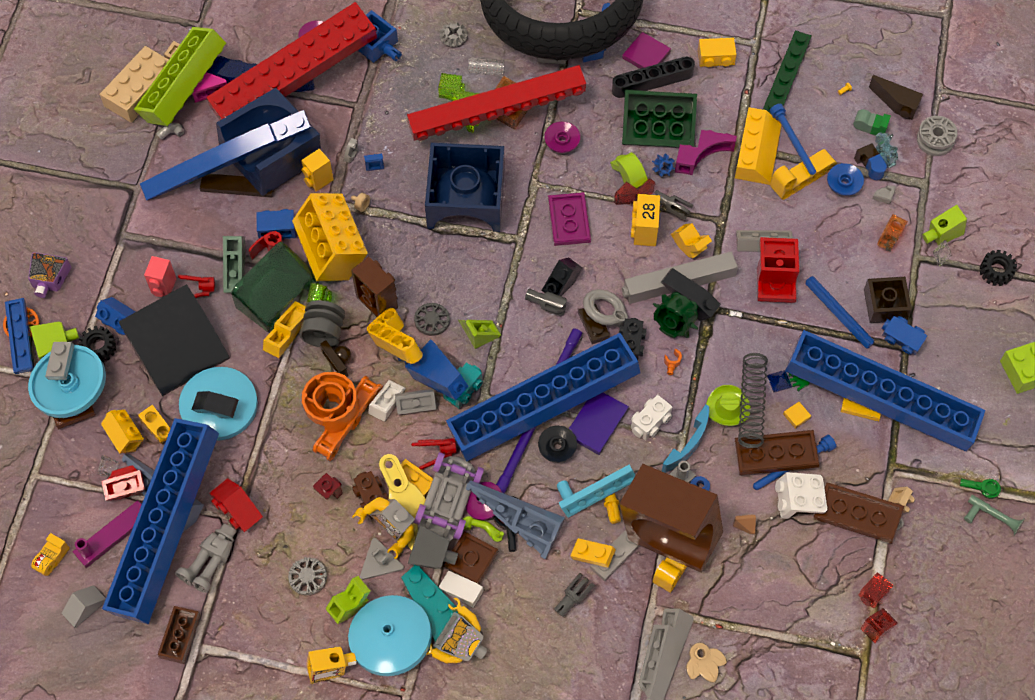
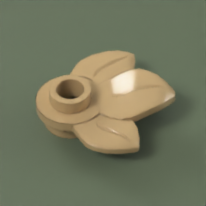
(707, 664)

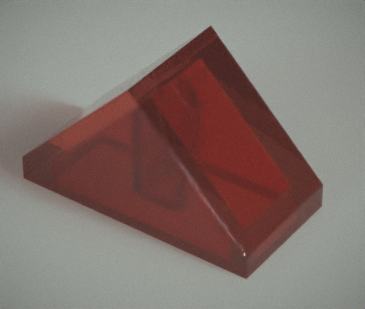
(878, 625)

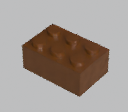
(374, 286)

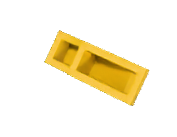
(284, 330)

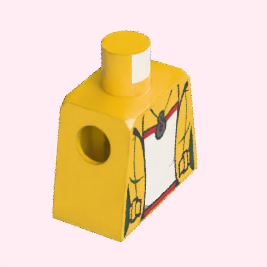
(328, 663)

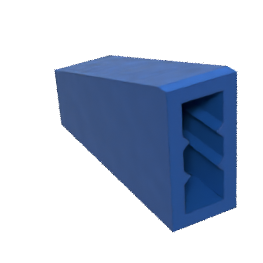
(437, 372)

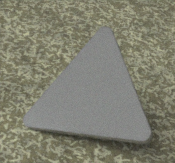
(379, 562)

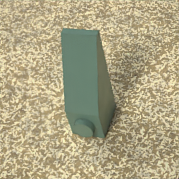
(233, 261)

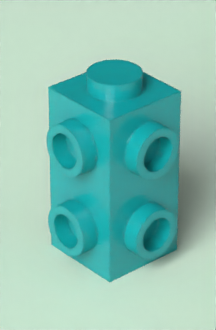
(473, 378)

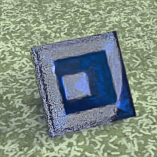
(779, 381)

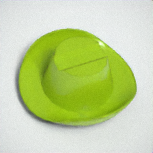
(725, 405)

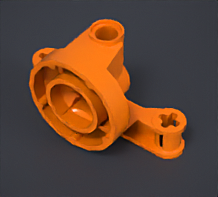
(342, 418)

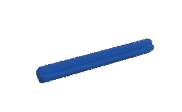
(833, 305)

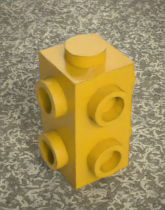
(122, 431)

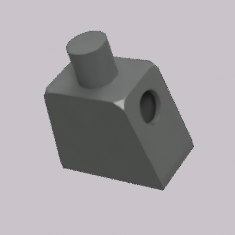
(430, 550)

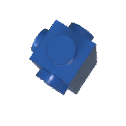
(111, 312)
(903, 334)

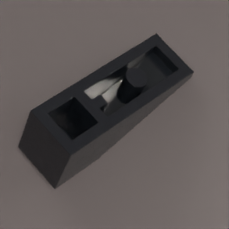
(677, 282)

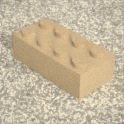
(132, 83)

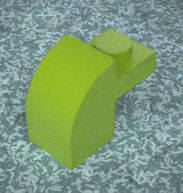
(630, 169)
(349, 601)

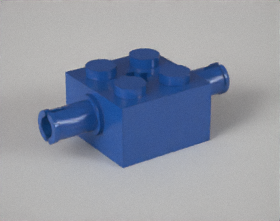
(384, 42)

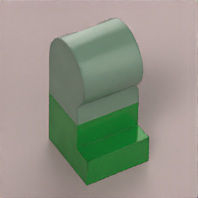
(871, 122)

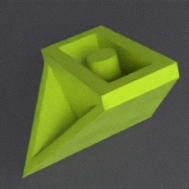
(480, 331)

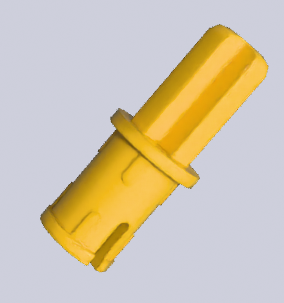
(611, 504)

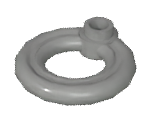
(618, 316)

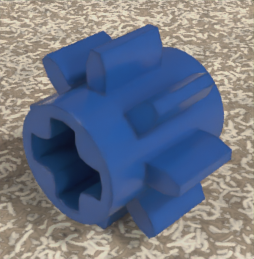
(658, 163)

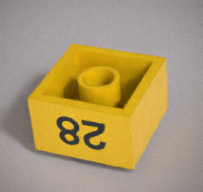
(645, 219)

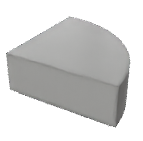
(351, 150)
(884, 194)

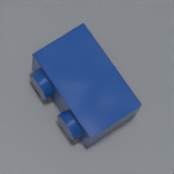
(276, 221)

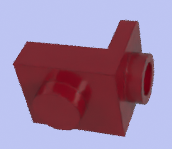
(328, 486)

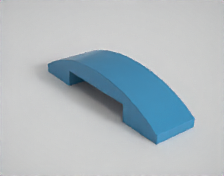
(675, 456)

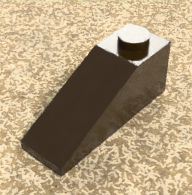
(897, 97)

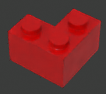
(235, 502)

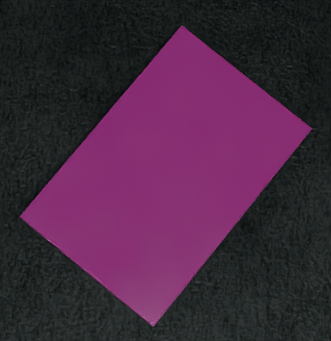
(569, 219)

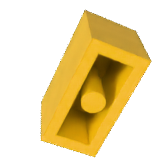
(716, 52)
(317, 170)

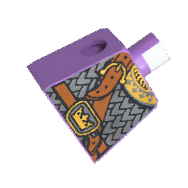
(47, 273)

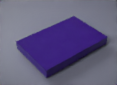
(598, 421)

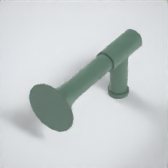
(979, 504)

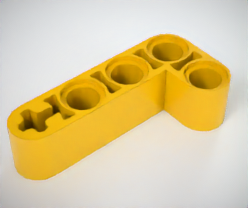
(788, 182)
(387, 335)
(668, 574)

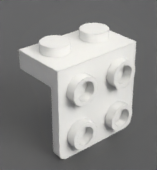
(800, 494)

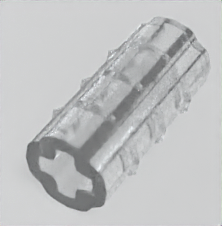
(486, 66)

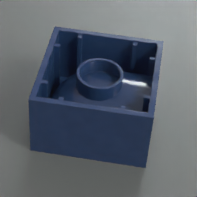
(278, 162)
(465, 182)

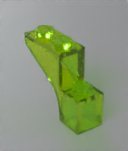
(453, 88)

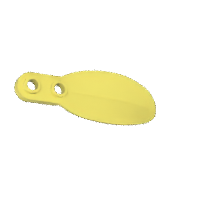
(406, 494)

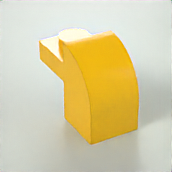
(690, 241)

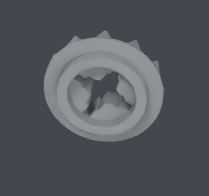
(453, 40)

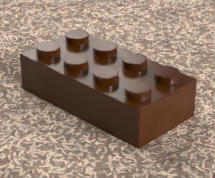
(179, 634)

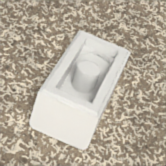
(385, 400)
(461, 588)

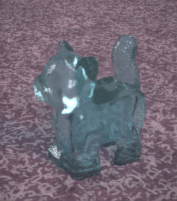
(886, 151)

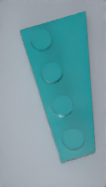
(430, 598)

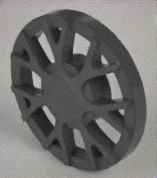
(431, 319)

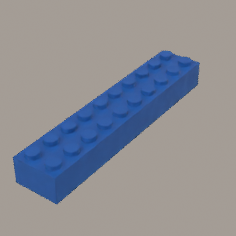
(885, 390)
(543, 396)
(161, 521)

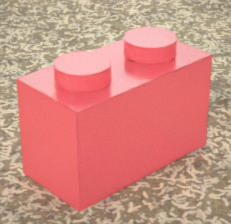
(160, 276)

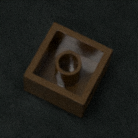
(887, 298)

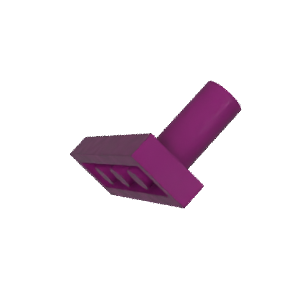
(106, 538)

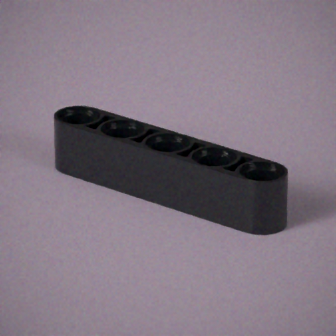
(654, 76)

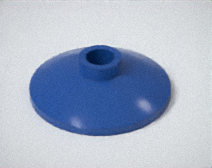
(845, 173)

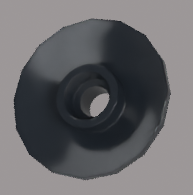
(561, 436)

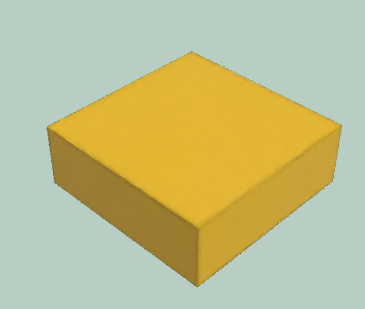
(797, 415)

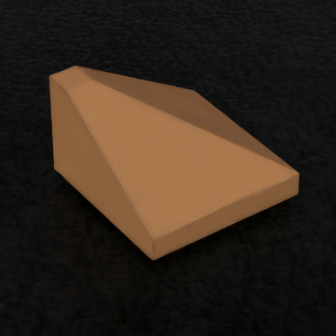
(745, 523)

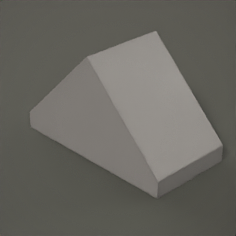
(82, 605)

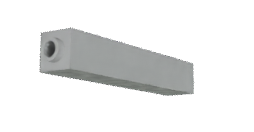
(699, 271)

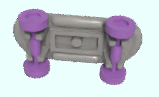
(447, 496)

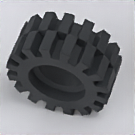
(994, 276)
(99, 334)

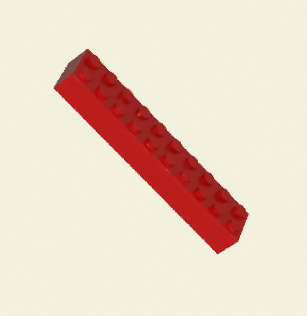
(298, 61)

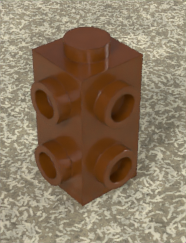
(367, 488)

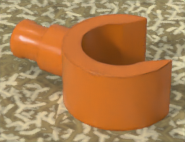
(672, 364)

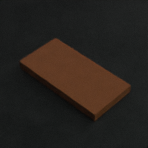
(778, 453)
(861, 513)

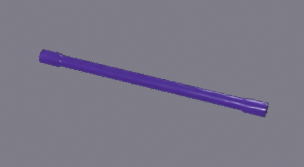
(505, 479)

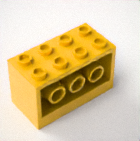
(329, 236)

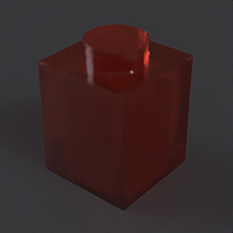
(875, 590)

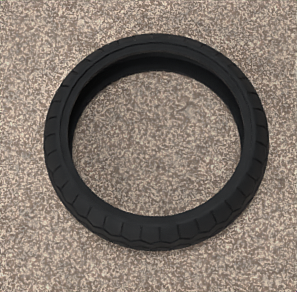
(561, 39)

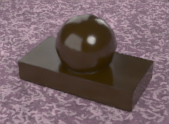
(336, 357)

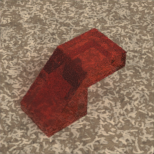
(627, 193)

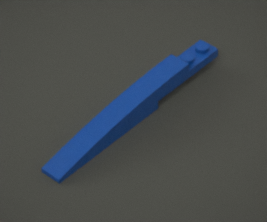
(225, 154)

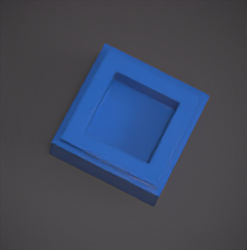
(374, 162)

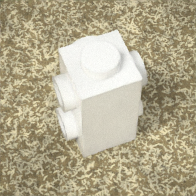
(651, 417)

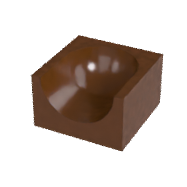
(672, 517)

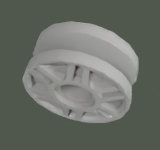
(945, 139)

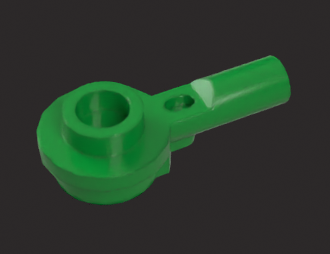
(989, 488)

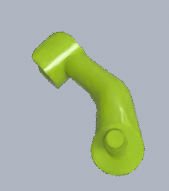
(493, 532)

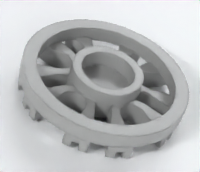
(307, 576)

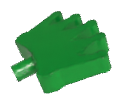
(799, 382)

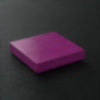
(646, 51)

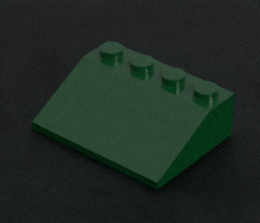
(659, 118)

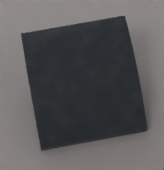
(174, 339)

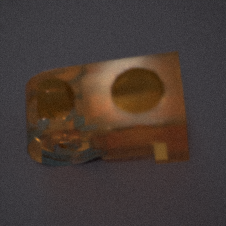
(892, 233)

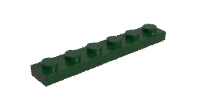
(788, 70)

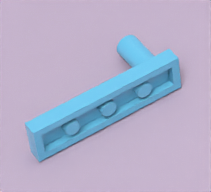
(588, 496)

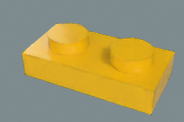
(417, 477)
(592, 552)

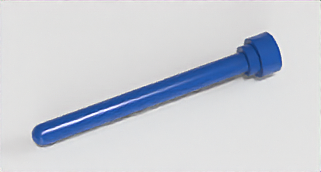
(778, 112)
(826, 444)

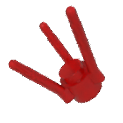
(206, 284)
(446, 446)

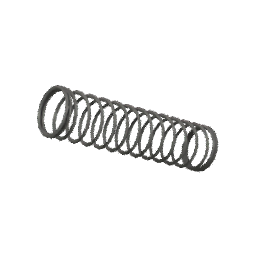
(754, 365)

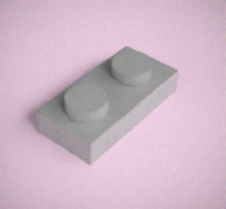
(59, 361)
(415, 401)

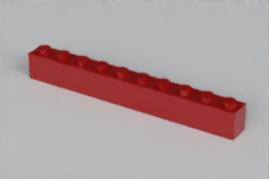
(496, 103)

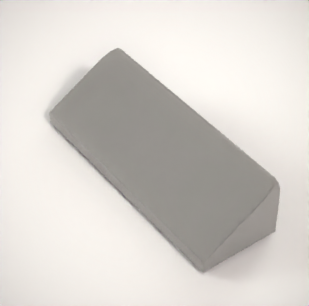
(749, 239)

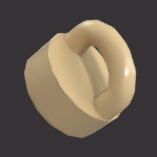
(361, 202)

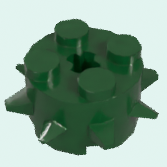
(676, 315)

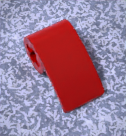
(267, 241)

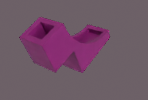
(709, 143)

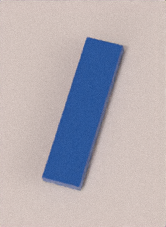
(19, 336)

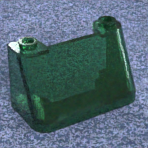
(272, 285)

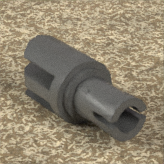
(671, 202)
(547, 301)
(571, 597)

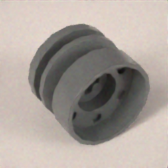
(322, 323)

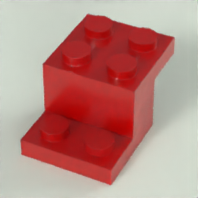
(777, 270)

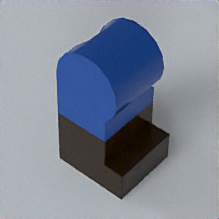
(872, 161)

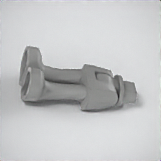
(216, 546)

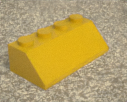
(758, 147)

